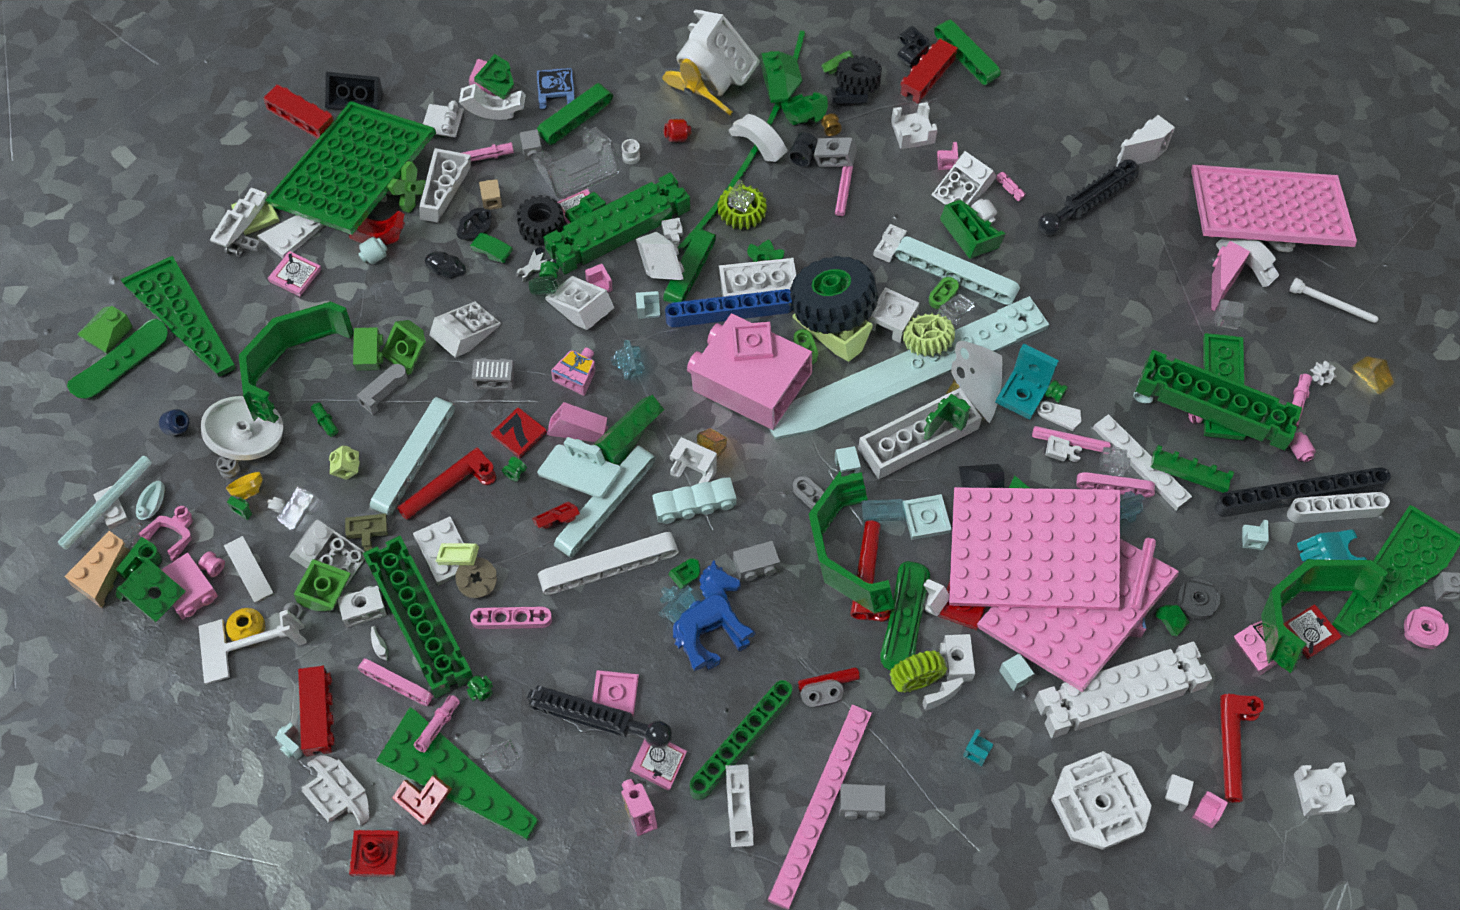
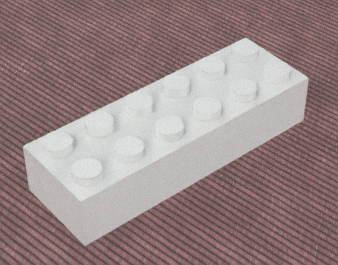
(903, 439)

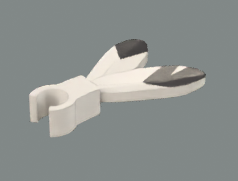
(534, 264)

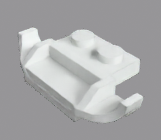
(336, 790)

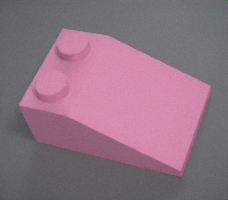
(1227, 269)

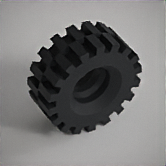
(859, 75)

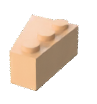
(97, 569)

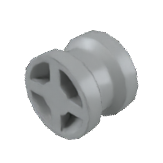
(232, 465)

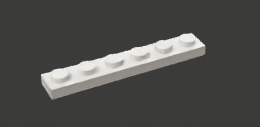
(1141, 462)

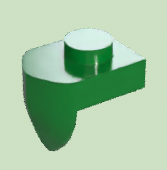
(685, 573)
(1173, 618)

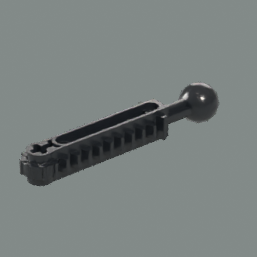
(1090, 196)
(597, 716)

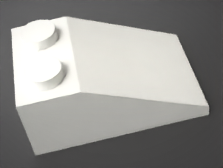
(581, 302)

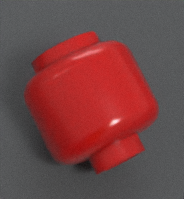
(677, 130)

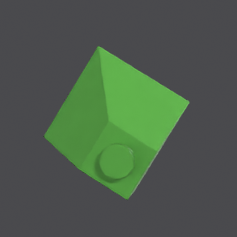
(106, 328)
(404, 344)
(321, 586)

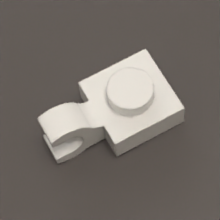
(672, 230)

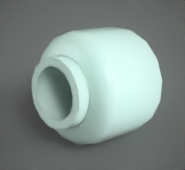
(372, 250)

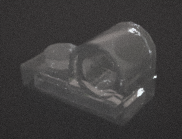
(956, 308)
(300, 504)

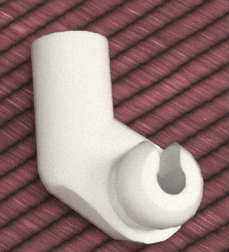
(1282, 246)

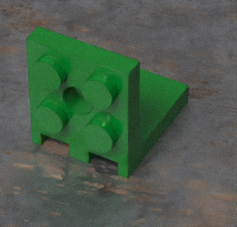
(141, 581)

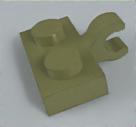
(365, 528)

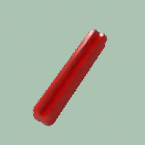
(840, 676)

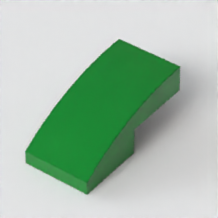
(587, 205)
(492, 247)

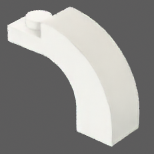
(490, 106)
(761, 135)
(1259, 259)
(739, 805)

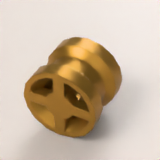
(831, 124)

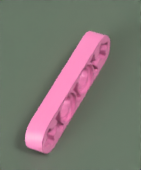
(1108, 482)
(511, 613)
(395, 682)

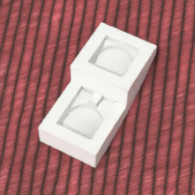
(889, 243)
(947, 691)

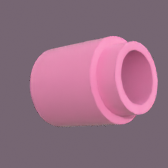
(1302, 447)

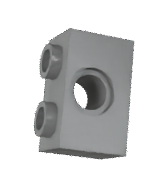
(835, 152)

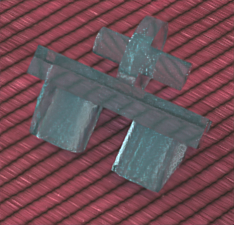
(625, 358)
(1131, 506)
(670, 609)

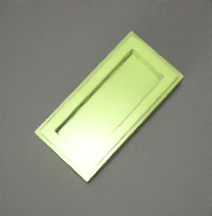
(457, 554)

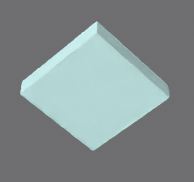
(926, 517)

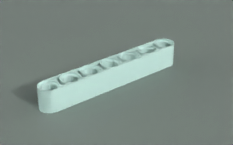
(966, 273)
(412, 456)
(599, 509)

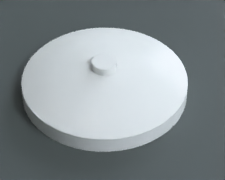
(233, 433)

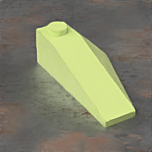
(844, 344)

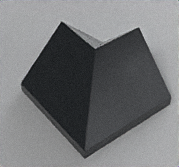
(982, 476)

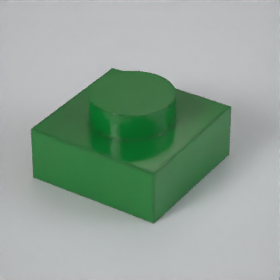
(239, 507)

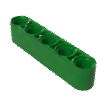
(968, 52)
(574, 114)
(692, 263)

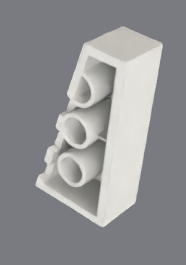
(443, 180)

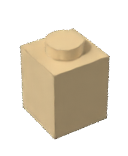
(490, 194)

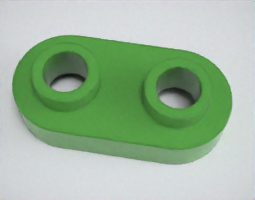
(831, 65)
(941, 293)
(808, 344)

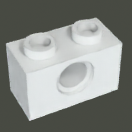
(356, 615)
(958, 646)

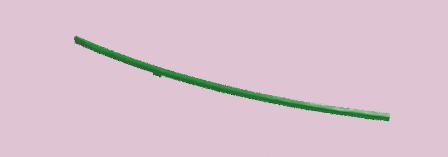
(747, 162)

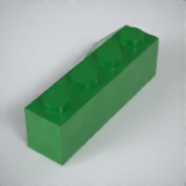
(625, 433)

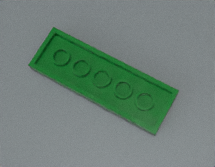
(1225, 358)

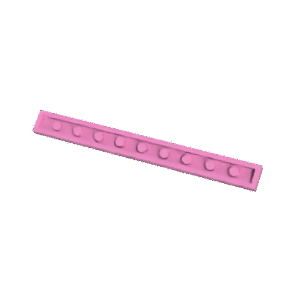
(819, 808)

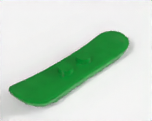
(119, 360)
(905, 619)

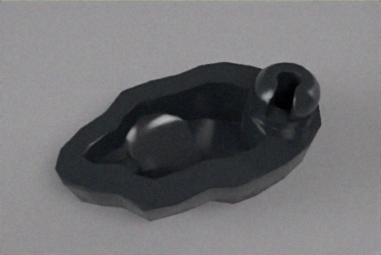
(474, 223)
(444, 264)

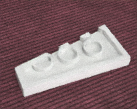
(289, 235)

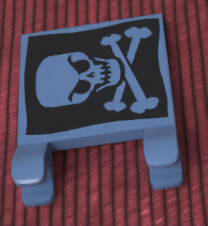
(555, 84)

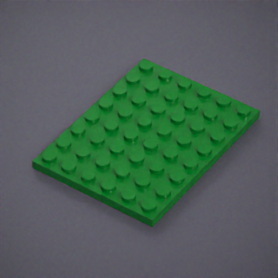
(350, 167)

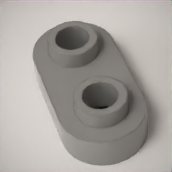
(811, 493)
(822, 692)

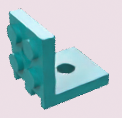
(1029, 380)

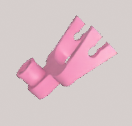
(178, 523)

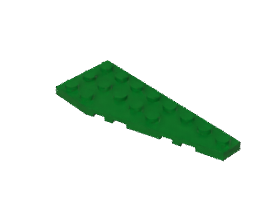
(1411, 556)

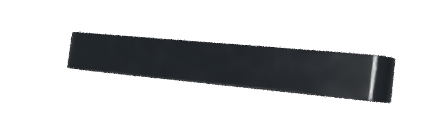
(1291, 490)

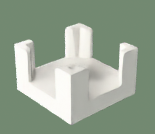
(915, 128)
(894, 313)
(695, 457)
(1323, 790)

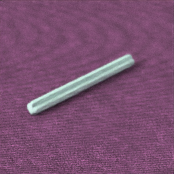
(104, 502)

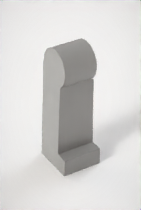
(382, 387)

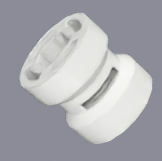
(630, 151)

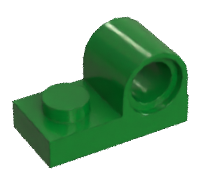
(137, 556)

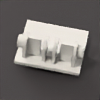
(444, 118)

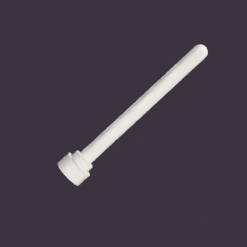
(1299, 287)

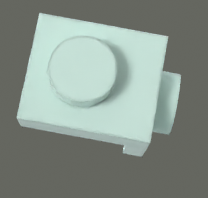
(288, 747)

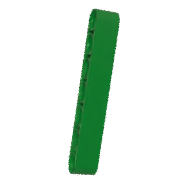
(745, 730)

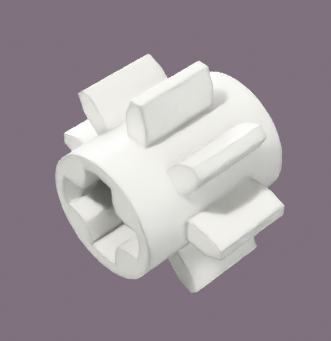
(1323, 373)

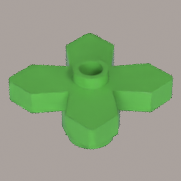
(407, 186)

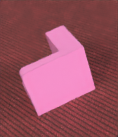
(947, 158)
(599, 277)
(1210, 809)

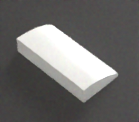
(757, 276)

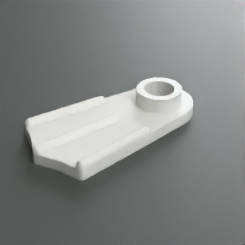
(1060, 414)

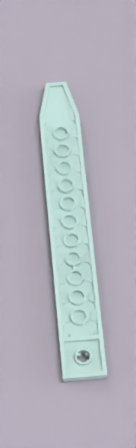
(905, 371)

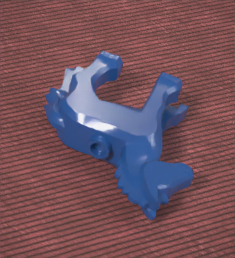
(709, 615)

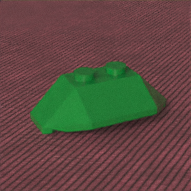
(780, 75)

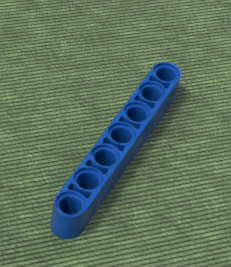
(721, 307)

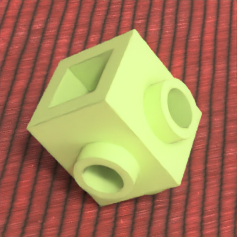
(344, 462)

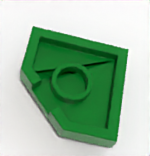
(496, 76)

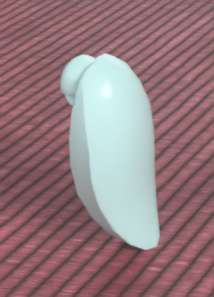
(150, 500)

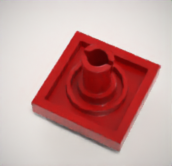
(374, 853)

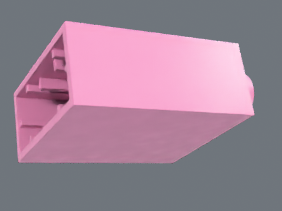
(750, 387)

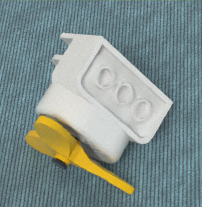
(712, 59)

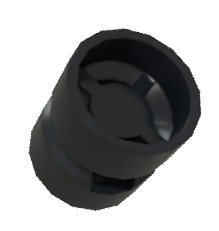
(803, 149)

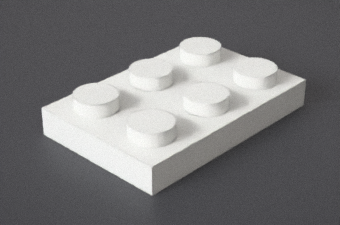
(429, 542)

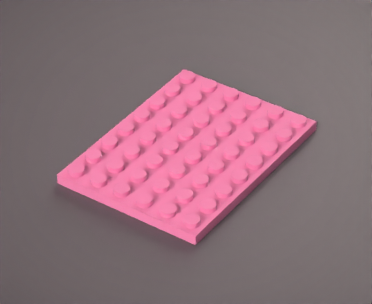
(1272, 206)
(1036, 548)
(1079, 641)

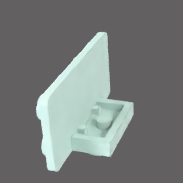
(580, 468)

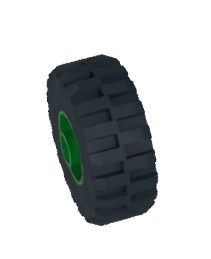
(834, 294)

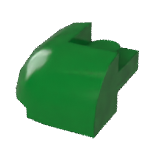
(802, 108)

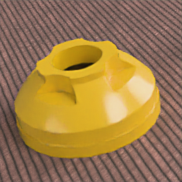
(246, 485)
(255, 625)

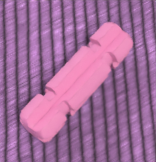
(1010, 186)

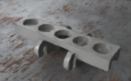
(243, 246)

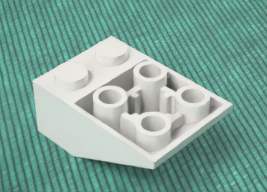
(1148, 142)
(965, 181)
(660, 257)
(463, 328)
(329, 548)

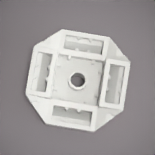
(1112, 783)

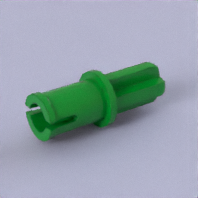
(324, 419)

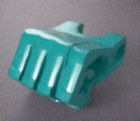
(1328, 546)

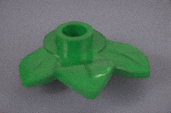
(764, 252)

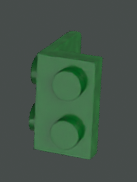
(952, 410)

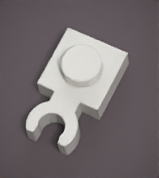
(1060, 449)

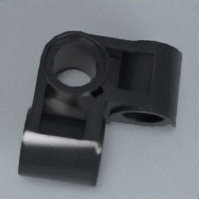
(914, 46)

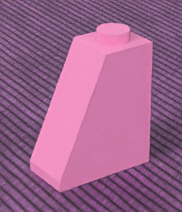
(577, 423)

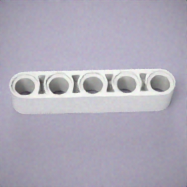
(1346, 503)

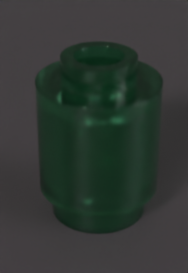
(543, 285)

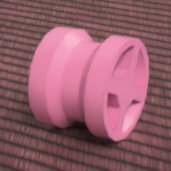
(211, 564)

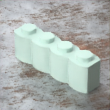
(693, 500)

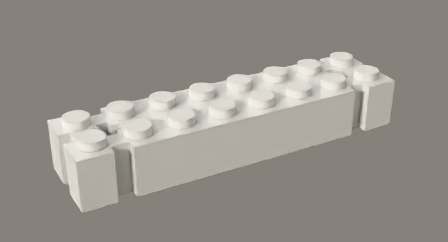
(1124, 690)

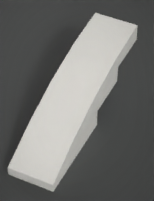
(239, 218)

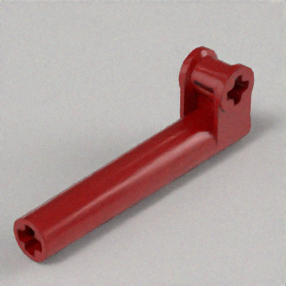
(473, 462)
(866, 570)
(1234, 709)

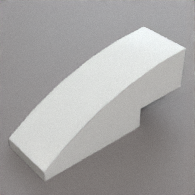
(248, 570)

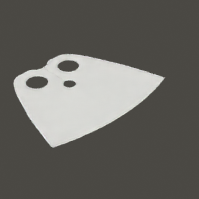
(986, 382)

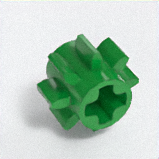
(479, 688)

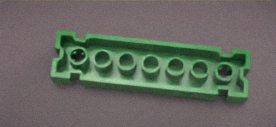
(617, 223)
(1219, 400)
(418, 616)

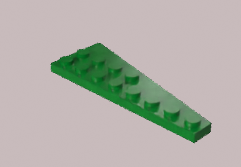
(173, 302)
(469, 784)

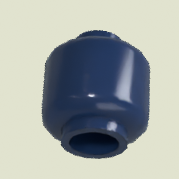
(174, 422)

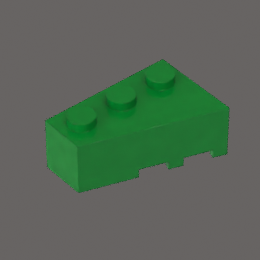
(970, 230)

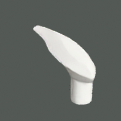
(378, 644)

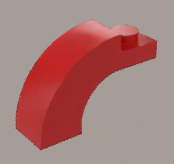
(386, 230)

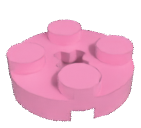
(1425, 639)

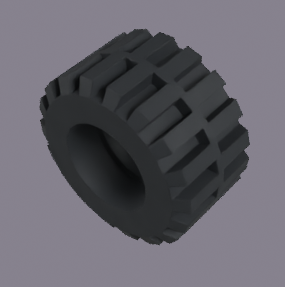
(535, 209)

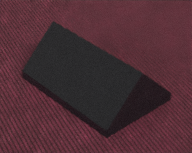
(360, 89)

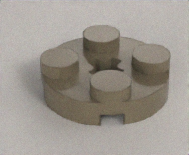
(478, 589)

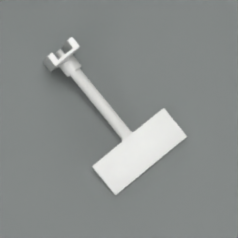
(215, 649)

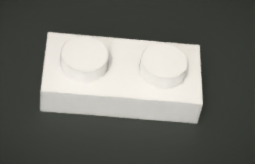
(115, 513)

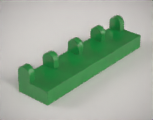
(1191, 470)

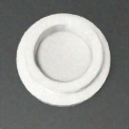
(276, 504)

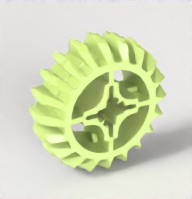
(929, 334)

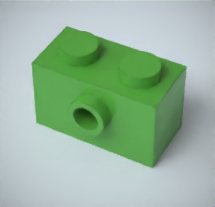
(367, 349)

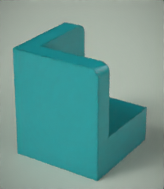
(978, 749)

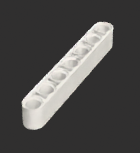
(607, 563)

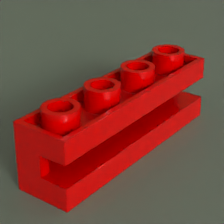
(928, 70)
(298, 111)
(315, 710)

